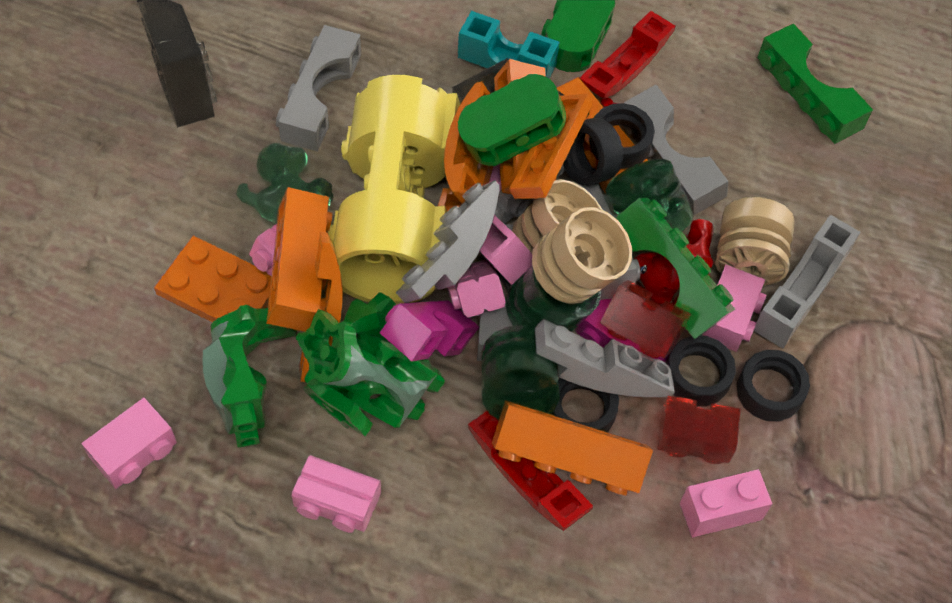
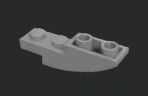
(458, 245)
(610, 369)

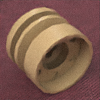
(548, 212)
(756, 238)
(582, 255)

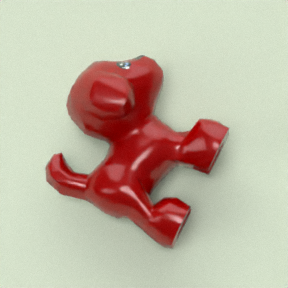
(660, 275)

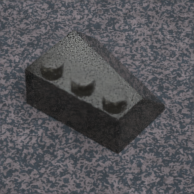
(178, 61)

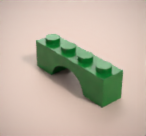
(834, 110)
(698, 292)

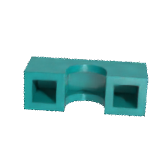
(484, 45)

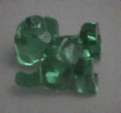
(281, 168)

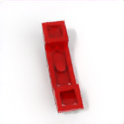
(630, 58)
(544, 491)

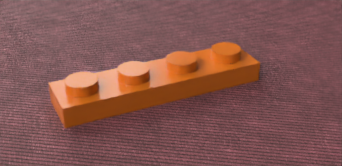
(547, 158)

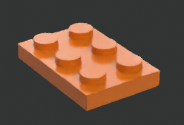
(213, 281)

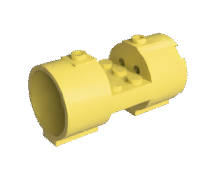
(398, 151)

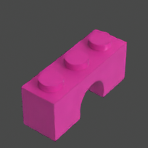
(426, 326)

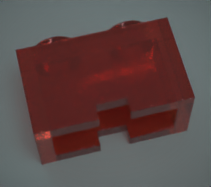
(643, 321)
(698, 431)

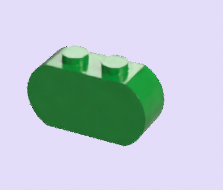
(580, 30)
(512, 119)

